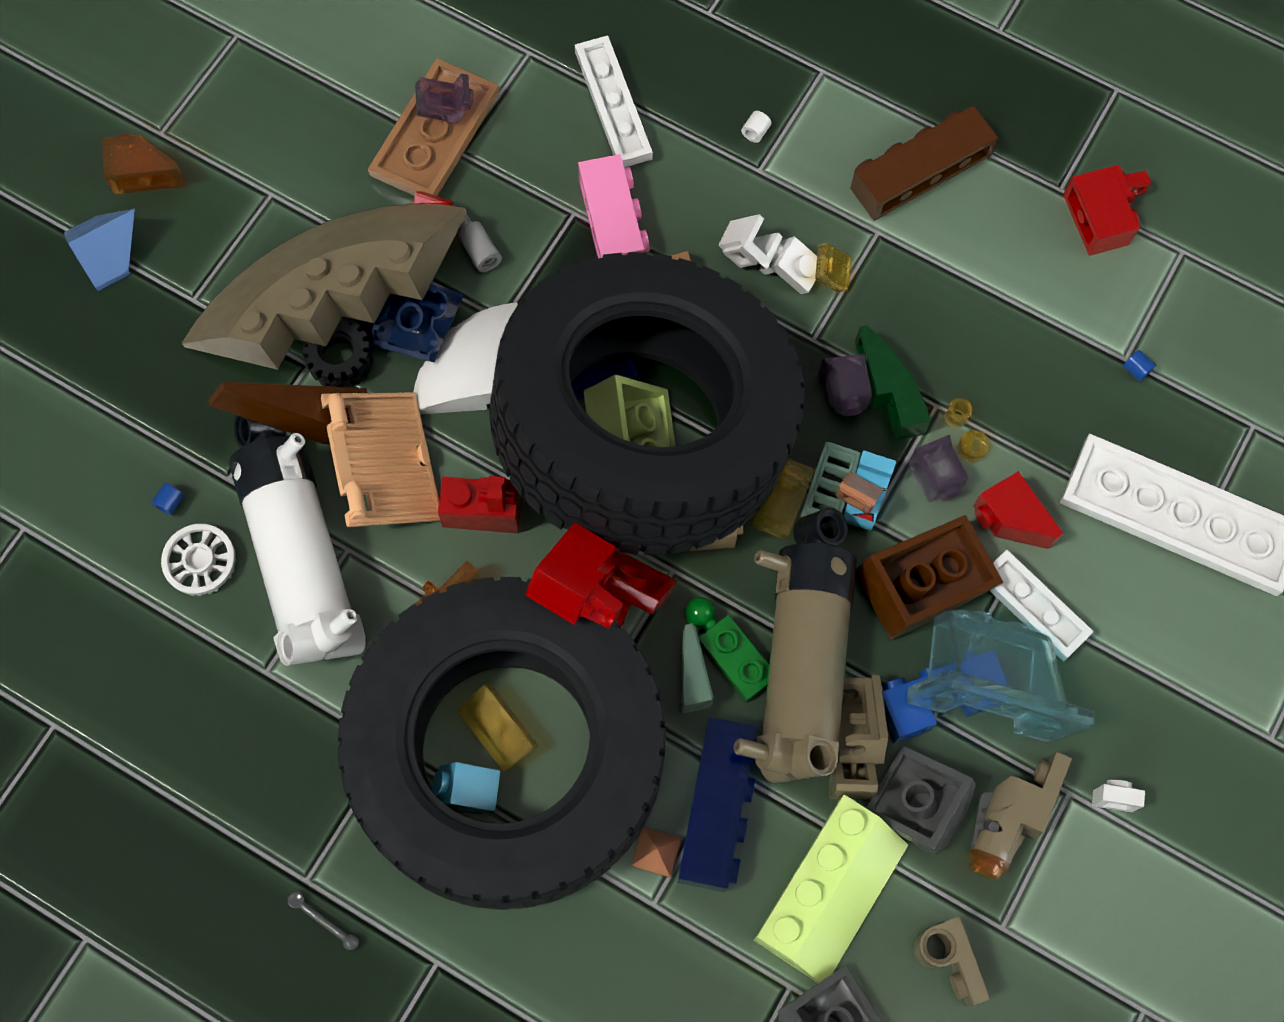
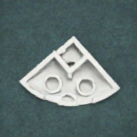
(465, 364)

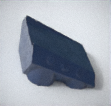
(416, 325)

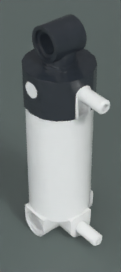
(293, 546)

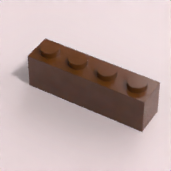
(923, 162)

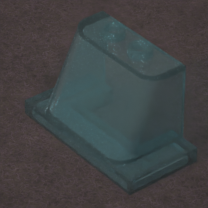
(999, 671)

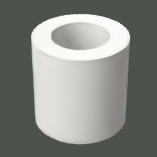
(756, 126)

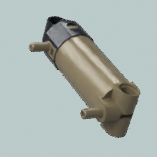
(806, 651)

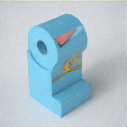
(877, 471)

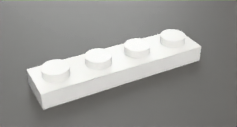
(613, 101)

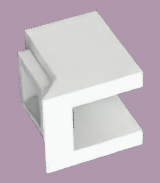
(746, 249)

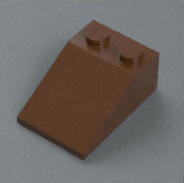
(927, 576)

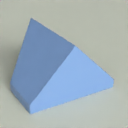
(103, 246)

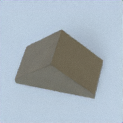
(853, 780)

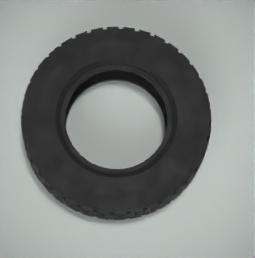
(661, 313)
(409, 676)

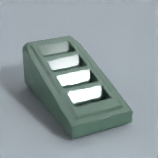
(838, 455)
(695, 684)

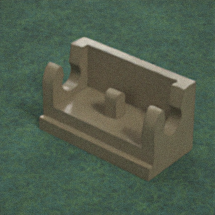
(863, 722)

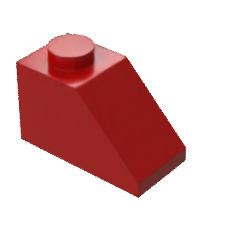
(1016, 513)

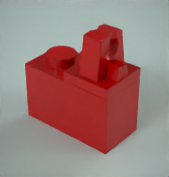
(1102, 207)
(480, 504)
(573, 577)

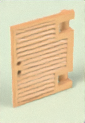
(381, 458)

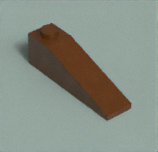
(281, 406)

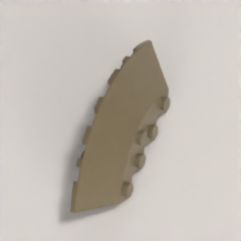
(324, 275)

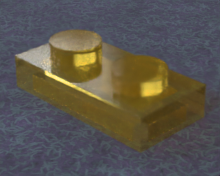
(783, 505)
(497, 727)

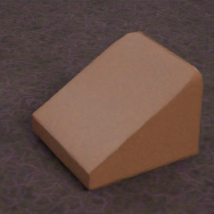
(858, 492)

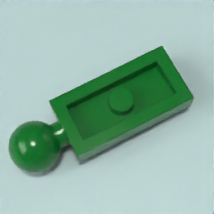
(729, 648)

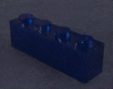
(717, 808)

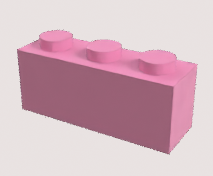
(610, 206)

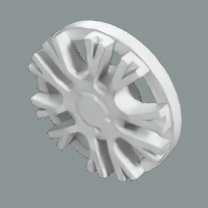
(198, 559)

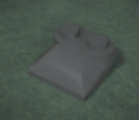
(922, 800)
(831, 1000)

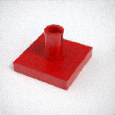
(637, 585)

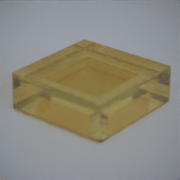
(833, 267)

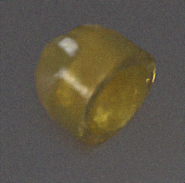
(966, 442)

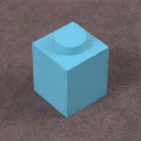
(467, 787)

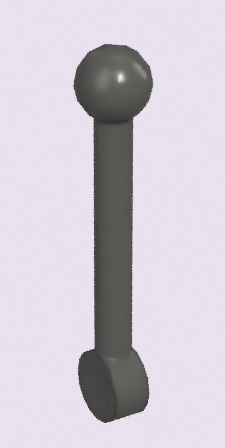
(297, 901)

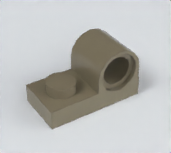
(967, 979)

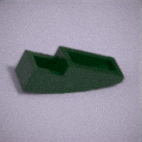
(892, 386)

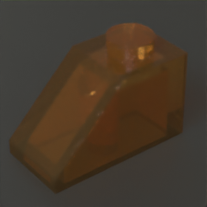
(138, 166)

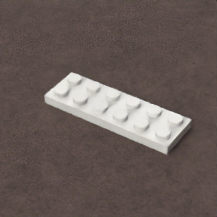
(1178, 513)

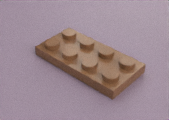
(426, 150)

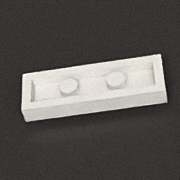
(1038, 606)

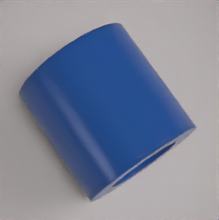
(1139, 365)
(167, 499)

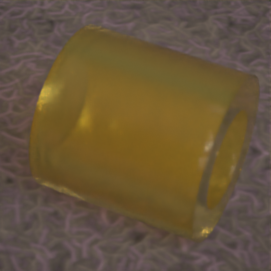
(961, 405)

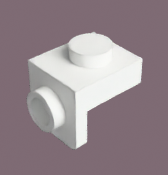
(794, 264)

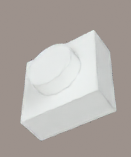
(1118, 796)

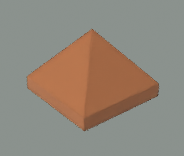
(656, 852)

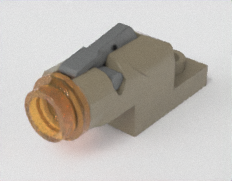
(1013, 810)

